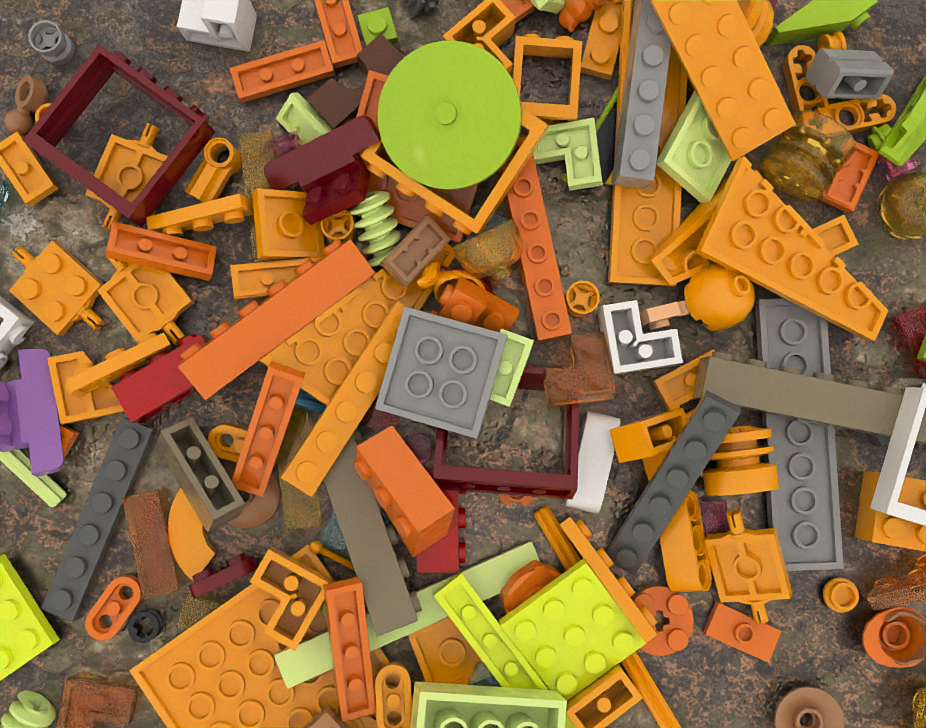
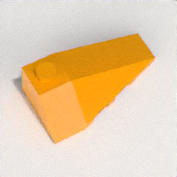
(677, 255)

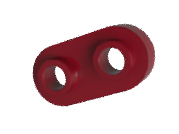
(208, 580)

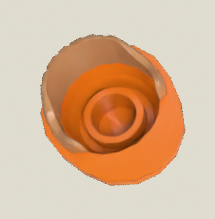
(896, 637)

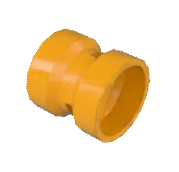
(336, 224)
(585, 296)

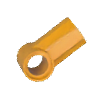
(211, 175)

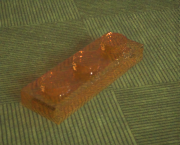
(151, 544)

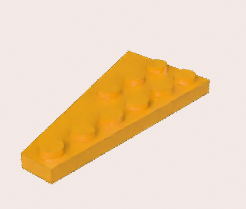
(782, 253)
(338, 336)

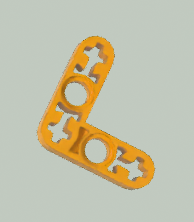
(855, 106)

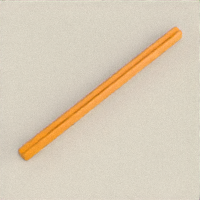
(633, 663)

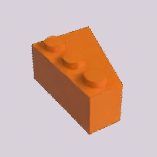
(404, 490)

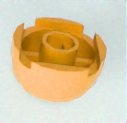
(719, 297)

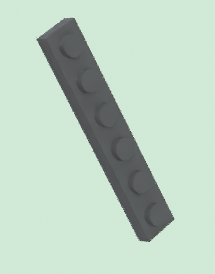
(672, 481)
(98, 519)

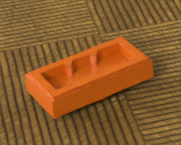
(851, 180)
(741, 631)

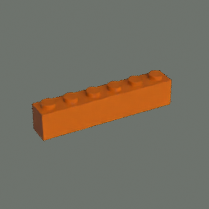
(275, 318)

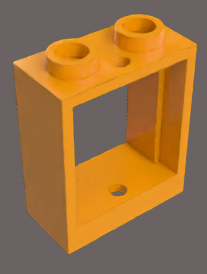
(546, 47)

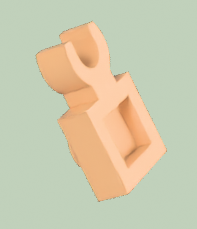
(659, 316)

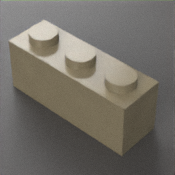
(200, 474)

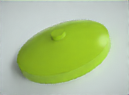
(449, 115)

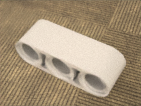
(594, 461)

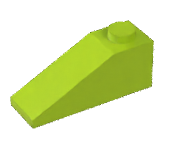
(821, 18)

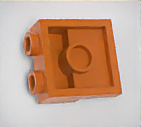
(475, 306)

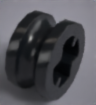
(135, 629)

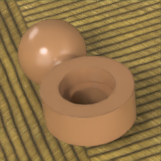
(29, 96)

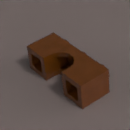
(341, 105)

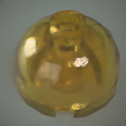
(904, 206)
(491, 251)

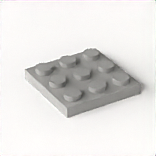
(441, 372)

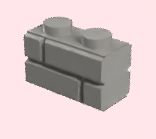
(849, 74)

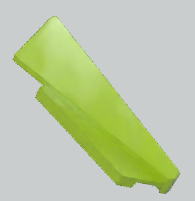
(908, 130)

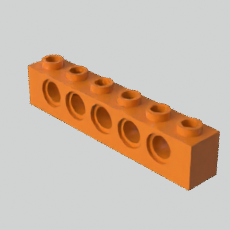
(538, 260)

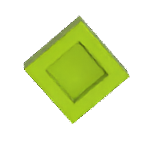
(377, 22)

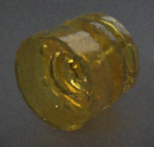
(808, 155)

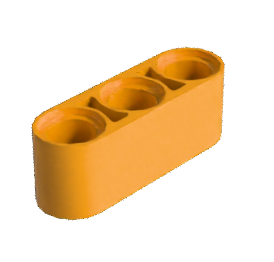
(684, 549)

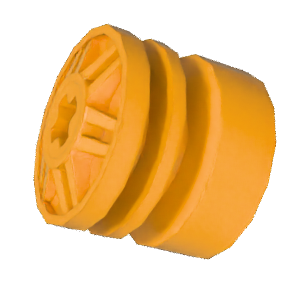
(739, 464)

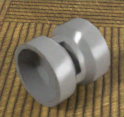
(51, 42)

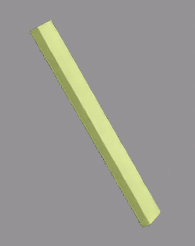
(486, 578)

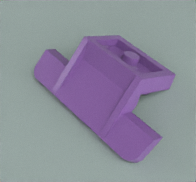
(31, 414)

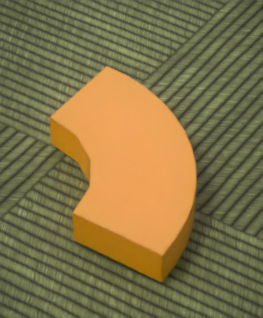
(188, 537)

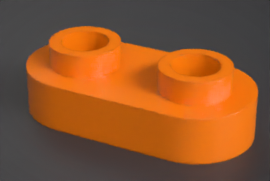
(116, 605)

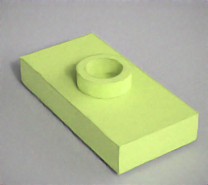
(301, 117)

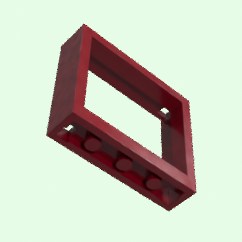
(75, 99)
(516, 482)

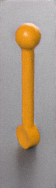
(317, 547)

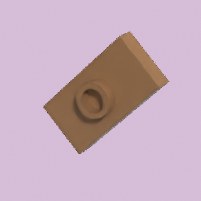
(415, 251)

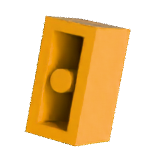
(603, 700)

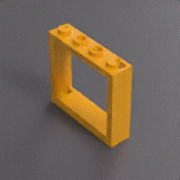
(438, 204)

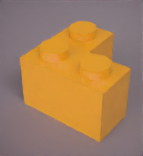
(487, 28)
(648, 439)
(299, 592)

